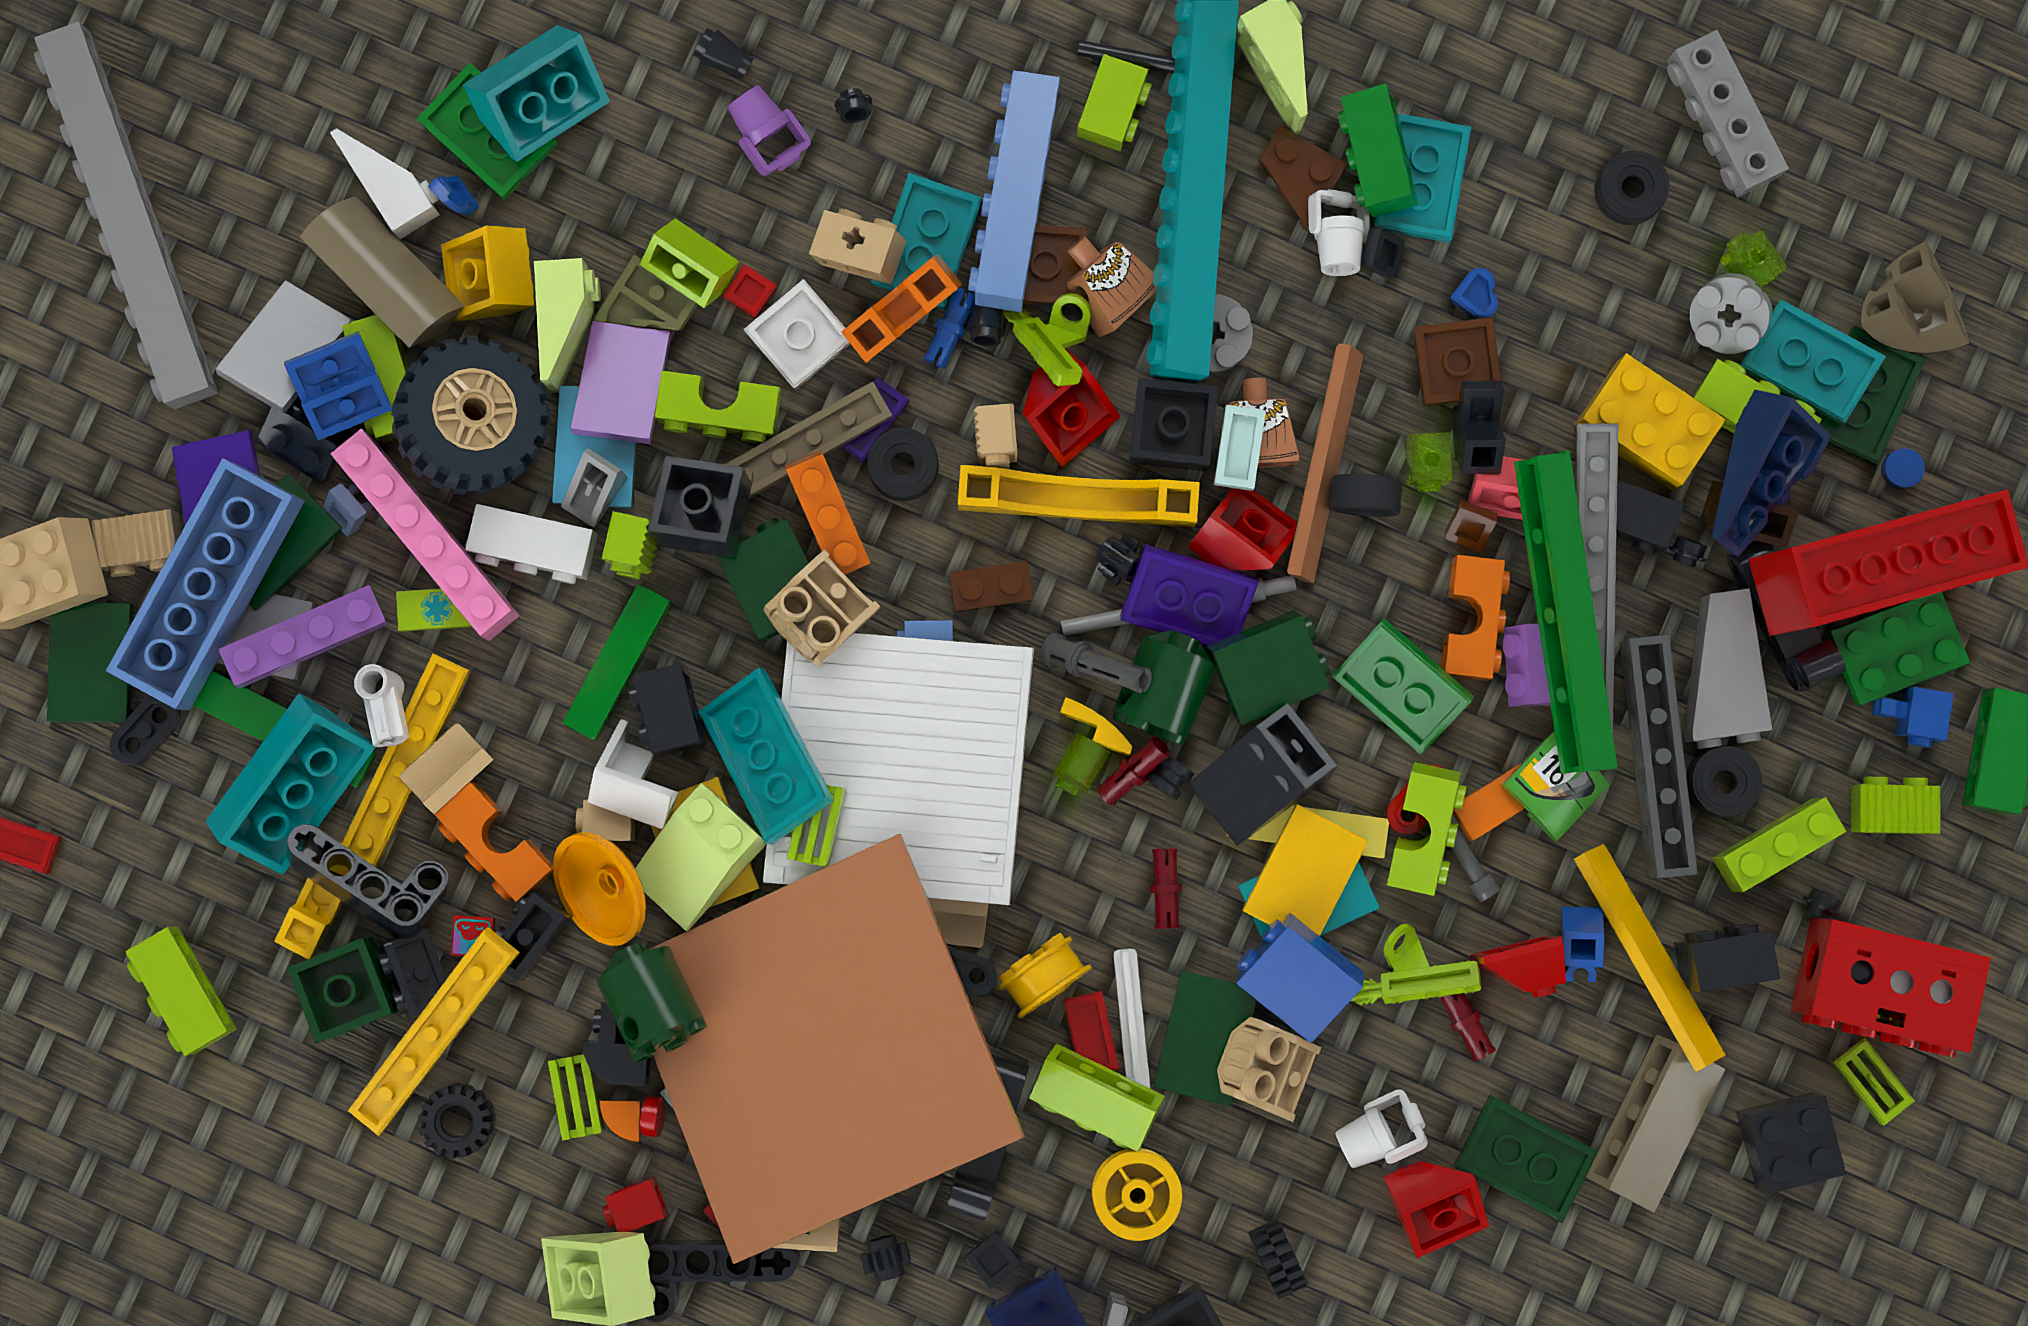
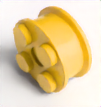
(1043, 974)
(1136, 1218)

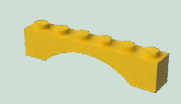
(1078, 498)

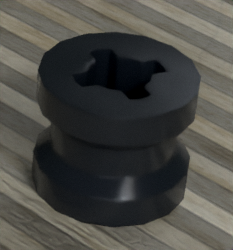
(1170, 777)

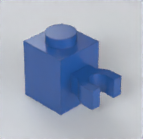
(1921, 715)
(1582, 940)

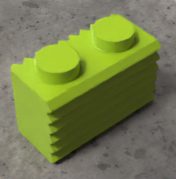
(629, 545)
(1895, 808)

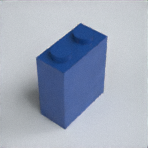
(1299, 977)

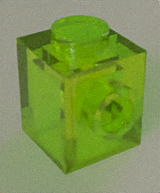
(1753, 258)
(1428, 461)

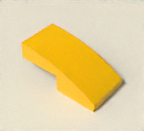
(1105, 734)
(308, 920)

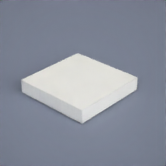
(798, 334)

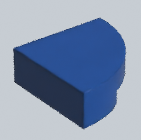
(454, 194)

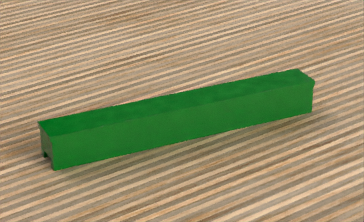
(1565, 613)

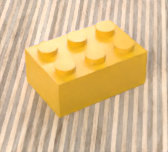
(1657, 422)

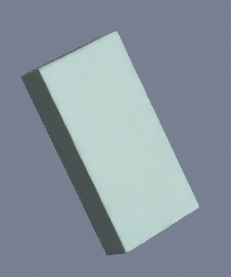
(1239, 447)

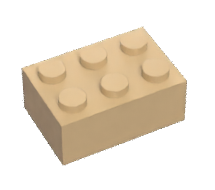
(48, 571)

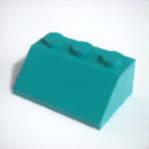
(537, 91)

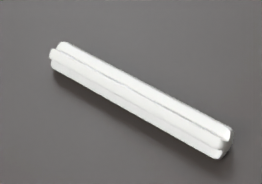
(1131, 1016)

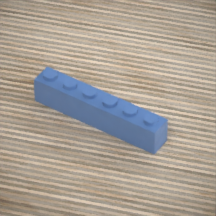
(1016, 191)

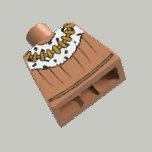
(1111, 283)
(1278, 440)

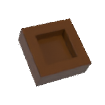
(1470, 526)

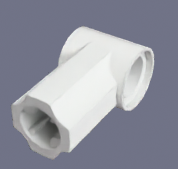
(385, 707)

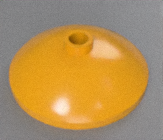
(599, 888)

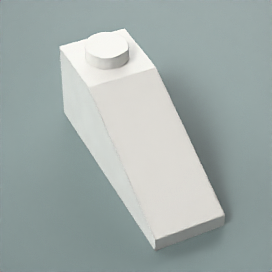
(393, 189)

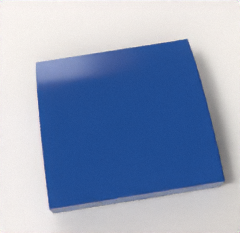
(338, 385)

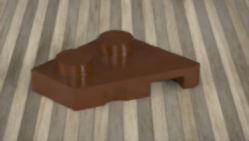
(1299, 170)

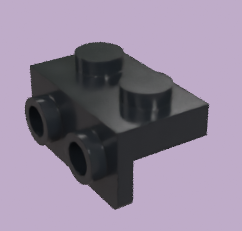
(295, 442)
(414, 971)

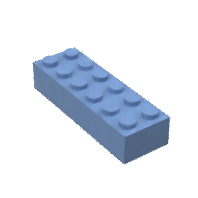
(205, 585)

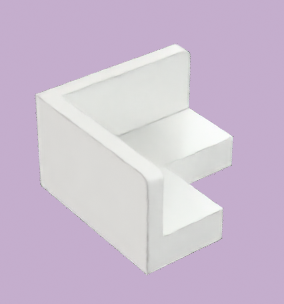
(621, 786)

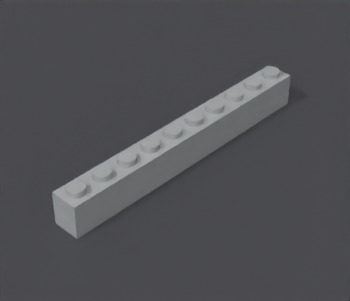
(125, 215)

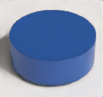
(1902, 468)

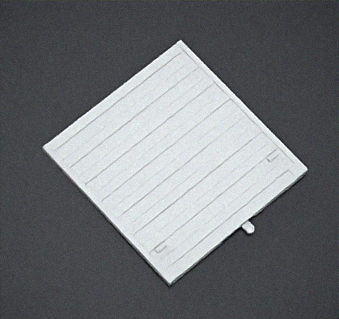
(926, 751)

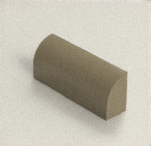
(382, 272)
(1654, 1124)

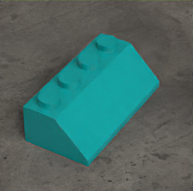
(289, 782)

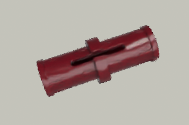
(1133, 771)
(1166, 888)
(1468, 1025)

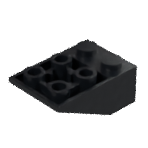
(1263, 774)

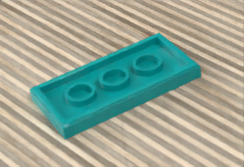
(765, 756)

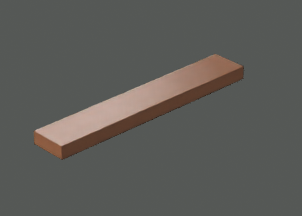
(1325, 462)

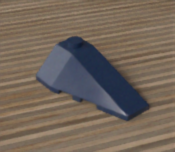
(1768, 454)

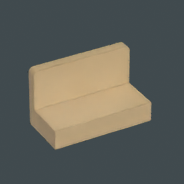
(445, 767)
(960, 921)

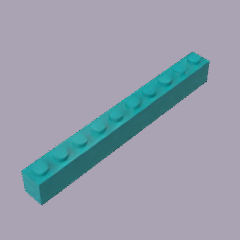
(1193, 190)

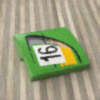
(1551, 797)

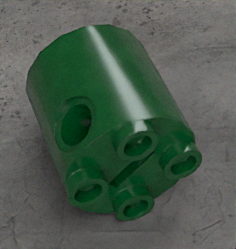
(1177, 686)
(649, 1000)

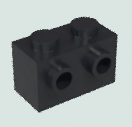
(532, 932)

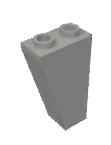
(1727, 674)

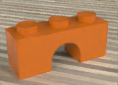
(901, 308)
(827, 512)
(1480, 584)
(468, 820)

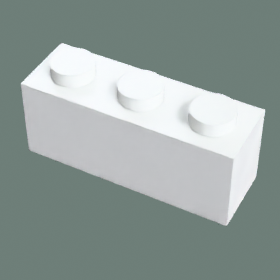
(531, 544)

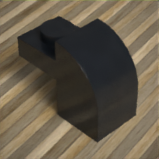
(1476, 427)
(610, 1057)

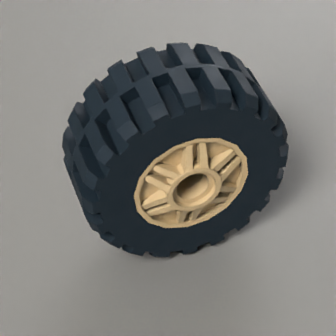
(475, 381)

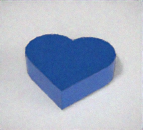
(1476, 295)

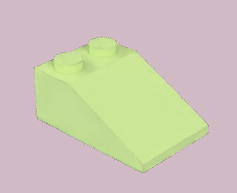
(1274, 49)
(564, 314)
(697, 856)
(599, 1277)

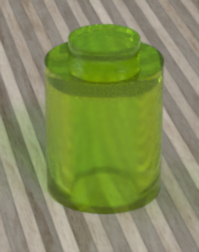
(1080, 765)

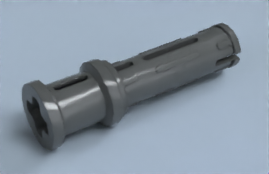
(1082, 660)

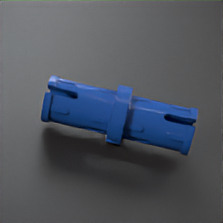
(950, 328)

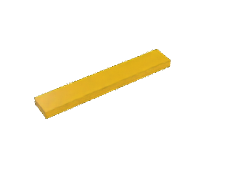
(387, 793)
(1649, 957)
(433, 1031)

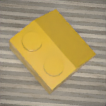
(489, 272)

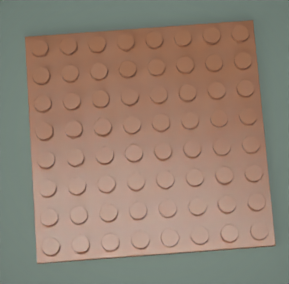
(829, 1052)

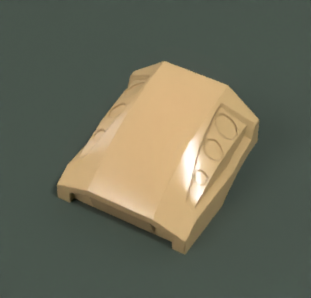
(819, 609)
(1266, 1067)

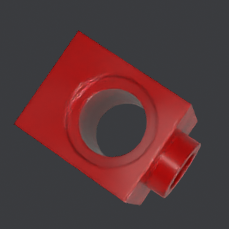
(635, 1206)

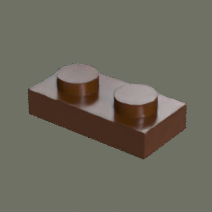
(991, 586)

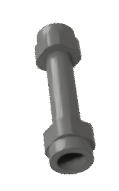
(1482, 884)

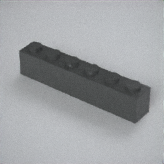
(1658, 757)

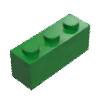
(1377, 151)
(1999, 754)

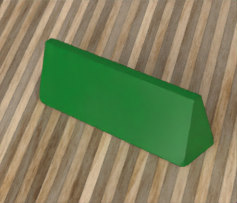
(617, 662)

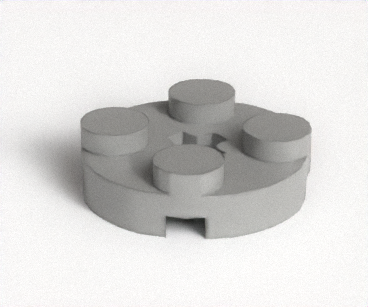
(1748, 299)
(1238, 334)

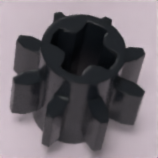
(1119, 558)
(885, 1257)

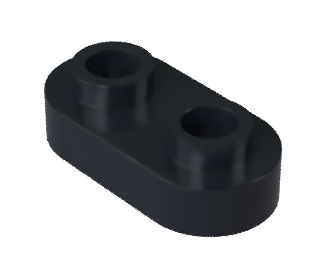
(144, 727)
(965, 963)

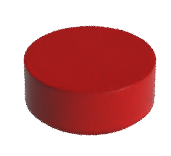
(652, 1116)

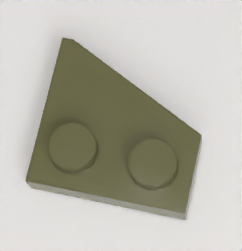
(645, 301)

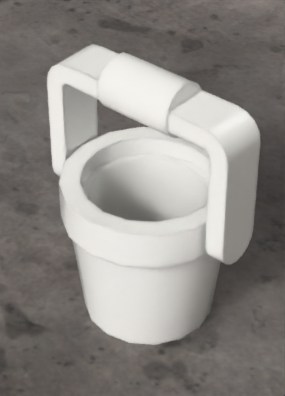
(1338, 236)
(1371, 1138)

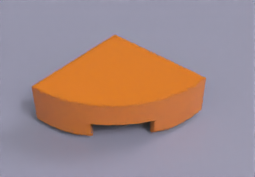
(623, 1117)

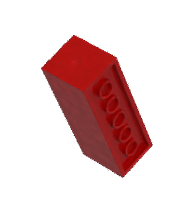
(1888, 563)

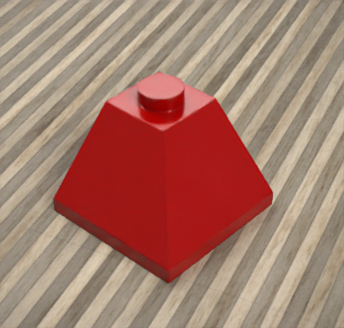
(1068, 415)
(1244, 533)
(1527, 965)
(1435, 1205)

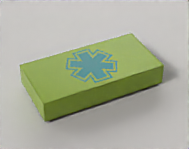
(427, 611)

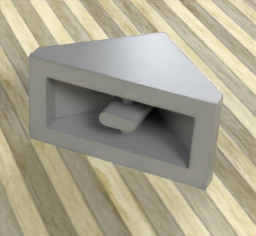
(593, 488)

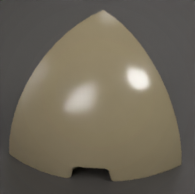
(1914, 306)

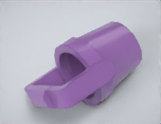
(759, 120)

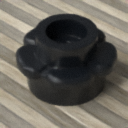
(853, 105)
(1688, 551)
(1822, 904)

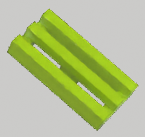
(829, 837)
(1850, 1054)
(581, 1130)

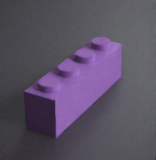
(302, 637)

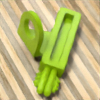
(1049, 340)
(1413, 976)

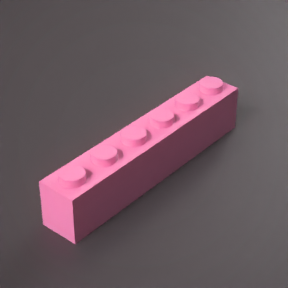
(425, 535)

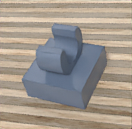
(346, 509)

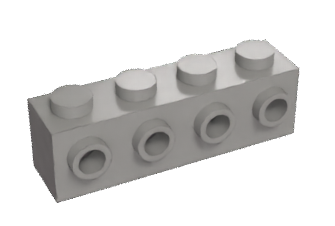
(1726, 114)

